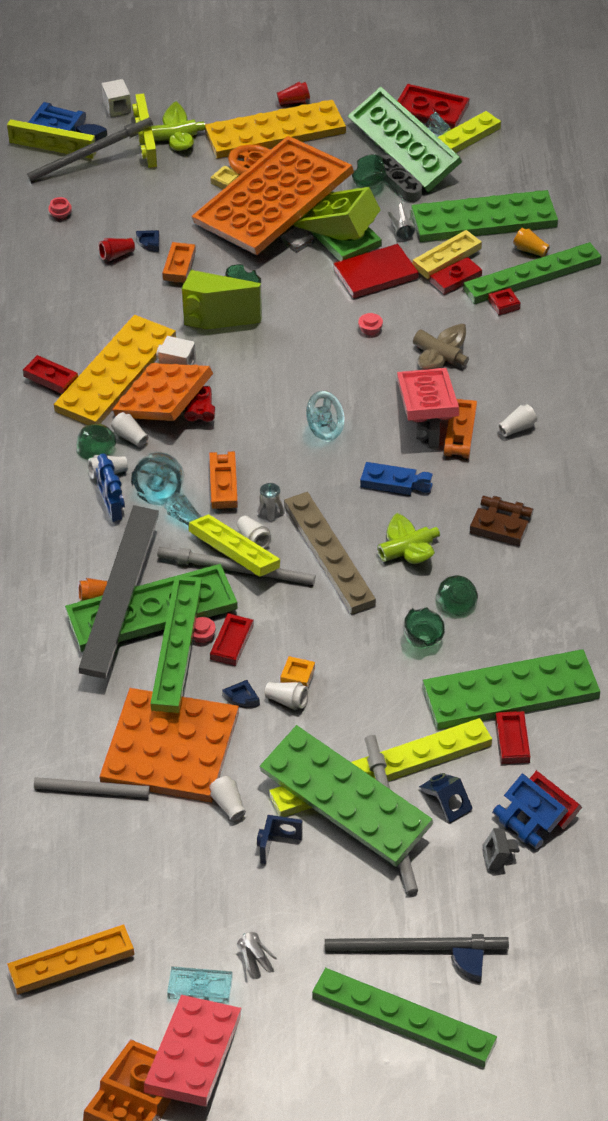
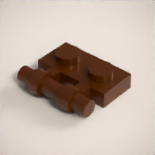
(500, 526)

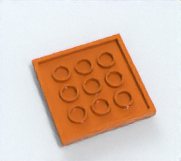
(170, 750)

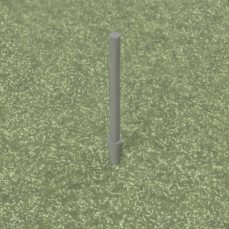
(185, 556)
(377, 765)

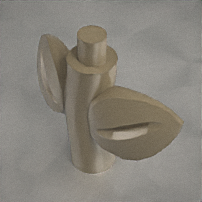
(443, 349)

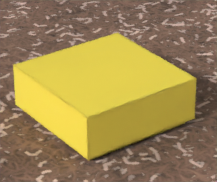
(224, 177)

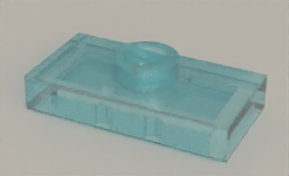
(200, 983)

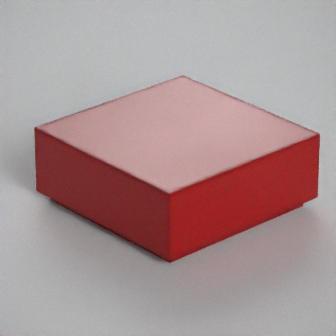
(504, 301)

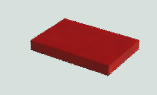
(425, 101)
(375, 270)

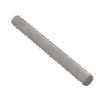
(91, 787)

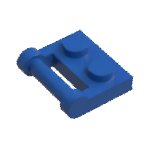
(57, 117)

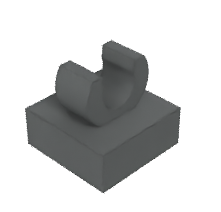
(429, 430)
(499, 849)

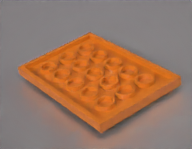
(272, 194)

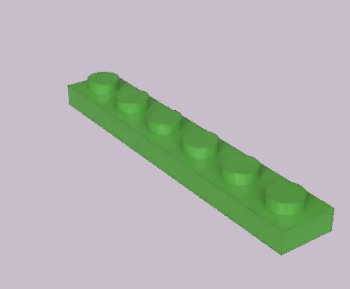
(533, 272)
(176, 644)
(405, 1017)

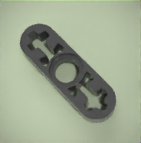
(409, 187)

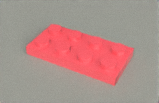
(427, 394)
(192, 1050)

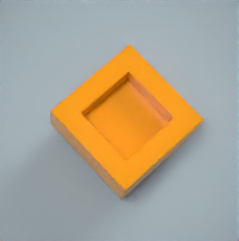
(297, 671)

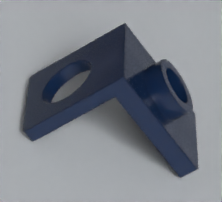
(444, 787)
(273, 828)

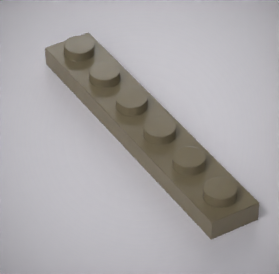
(329, 553)

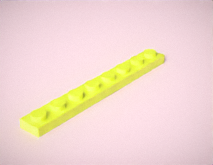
(406, 759)

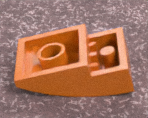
(122, 1089)

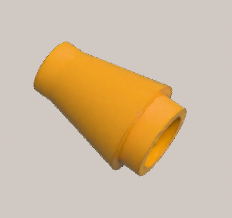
(530, 242)

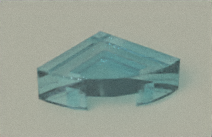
(437, 124)

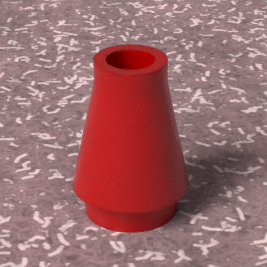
(294, 94)
(115, 247)

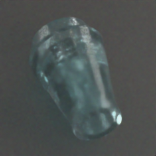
(181, 509)

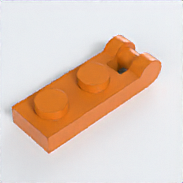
(461, 430)
(223, 480)

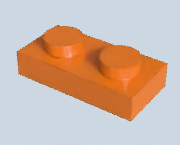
(179, 262)

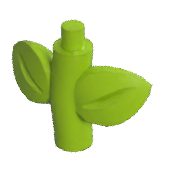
(177, 128)
(407, 541)

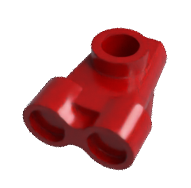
(201, 406)

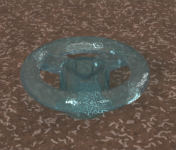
(322, 415)

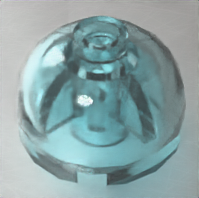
(157, 478)

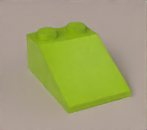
(342, 214)
(220, 301)

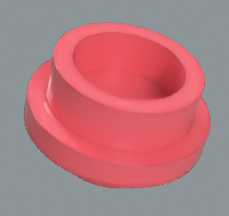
(59, 207)
(370, 323)
(203, 630)

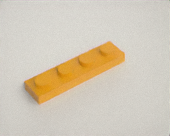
(70, 959)

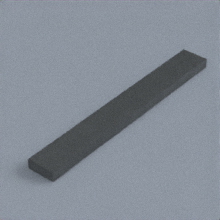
(118, 592)

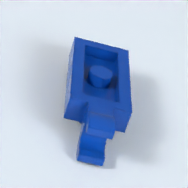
(395, 479)

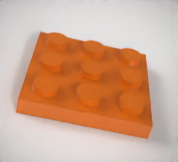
(163, 391)

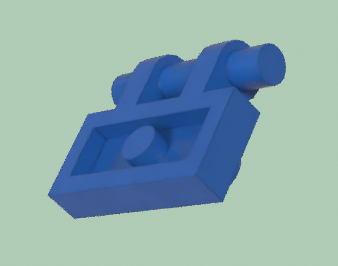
(109, 487)
(535, 803)

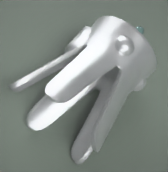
(404, 227)
(270, 495)
(251, 946)

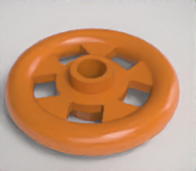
(249, 153)

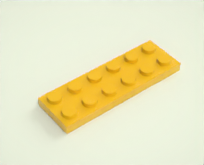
(270, 128)
(113, 371)

